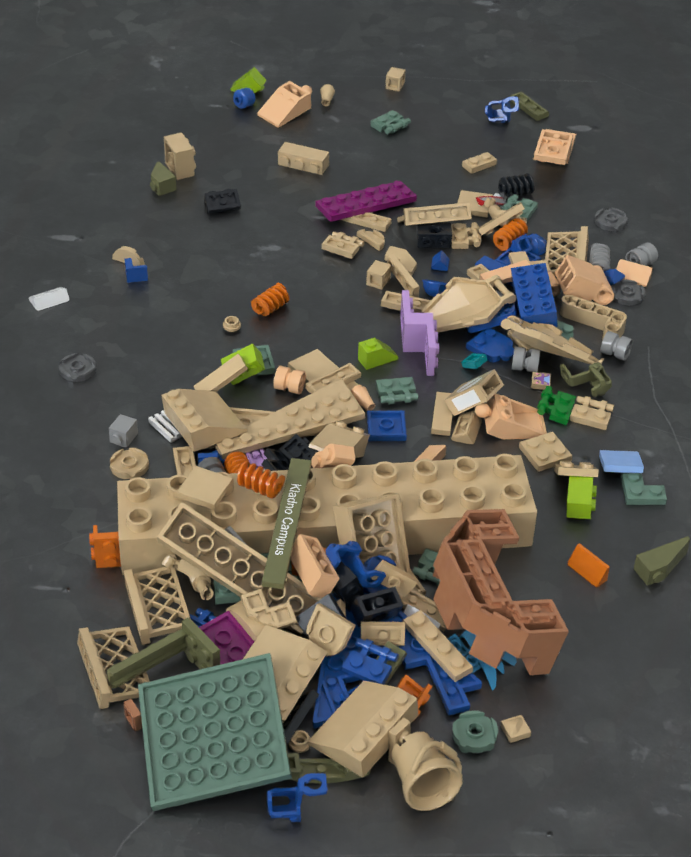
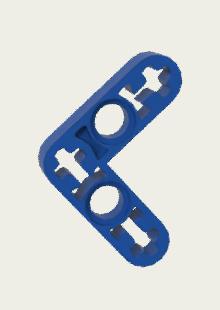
(505, 312)

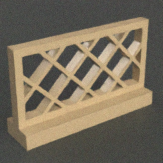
(436, 214)
(579, 243)
(138, 602)
(97, 667)

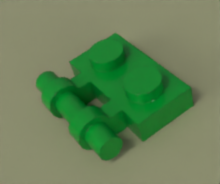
(562, 405)

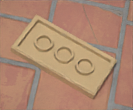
(315, 366)

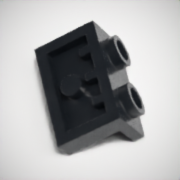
(222, 201)
(297, 448)

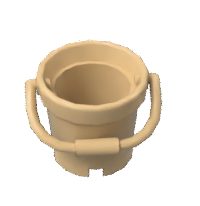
(425, 771)

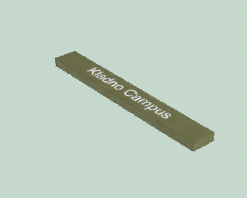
(286, 524)

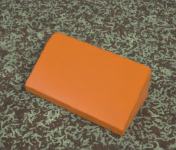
(589, 566)

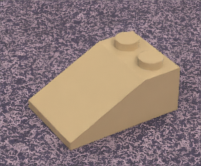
(340, 434)

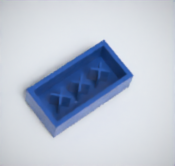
(534, 294)

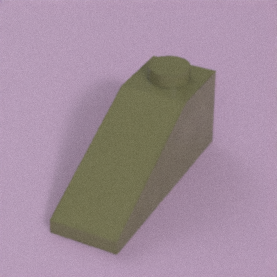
(658, 562)

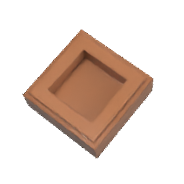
(133, 715)

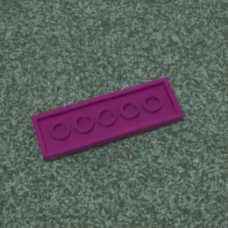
(365, 201)

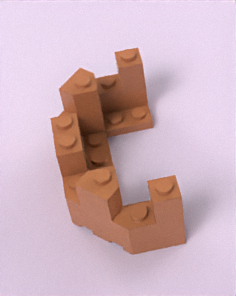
(476, 599)

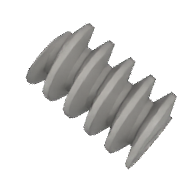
(600, 255)

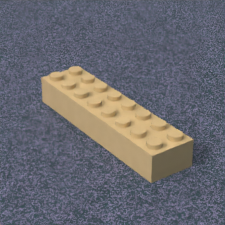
(229, 560)

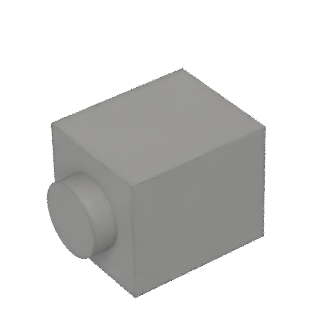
(123, 430)

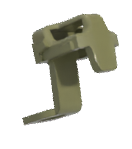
(596, 375)

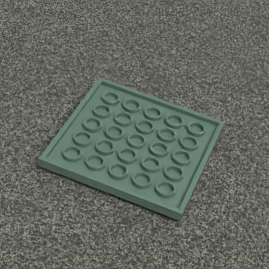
(213, 732)

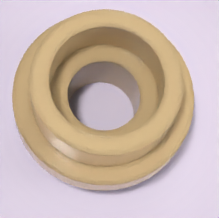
(231, 324)
(299, 736)

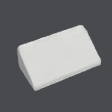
(49, 298)

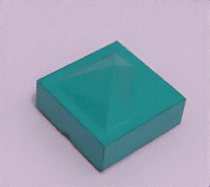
(474, 361)

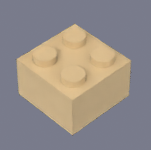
(179, 156)

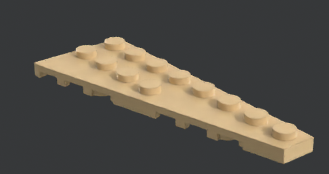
(300, 418)

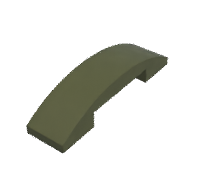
(334, 771)

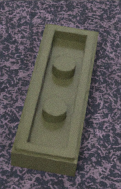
(530, 106)

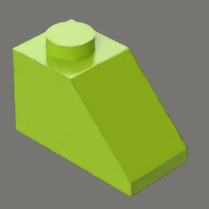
(252, 79)
(375, 353)

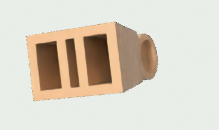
(584, 280)

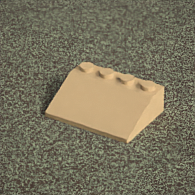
(201, 417)
(375, 526)
(293, 663)
(361, 726)

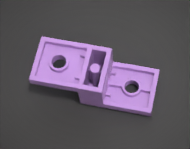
(419, 333)

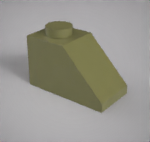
(162, 180)

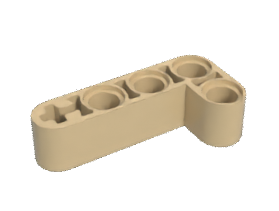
(593, 314)

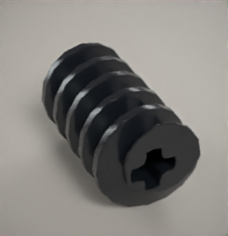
(515, 184)

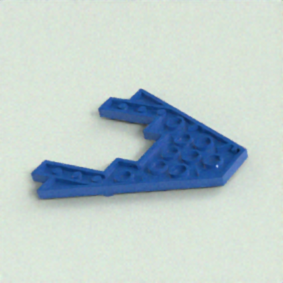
(333, 680)

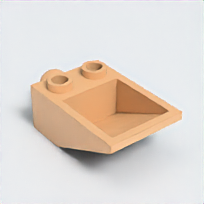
(286, 104)
(510, 418)

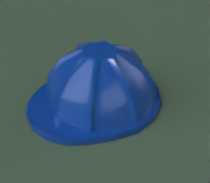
(537, 243)
(433, 287)

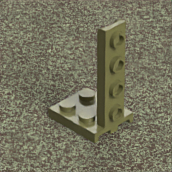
(188, 639)

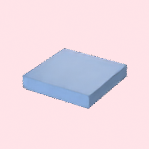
(621, 461)

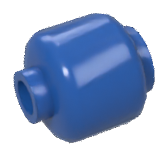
(244, 98)

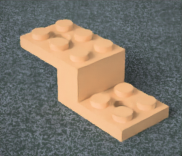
(554, 147)

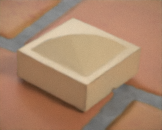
(515, 728)

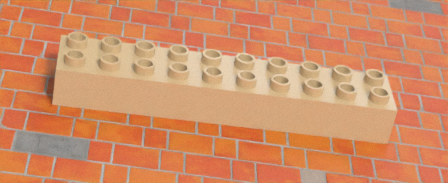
(429, 492)

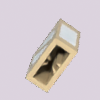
(474, 392)

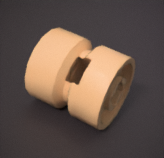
(290, 380)

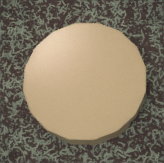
(129, 463)

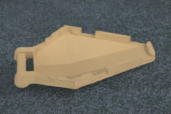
(468, 302)
(549, 339)

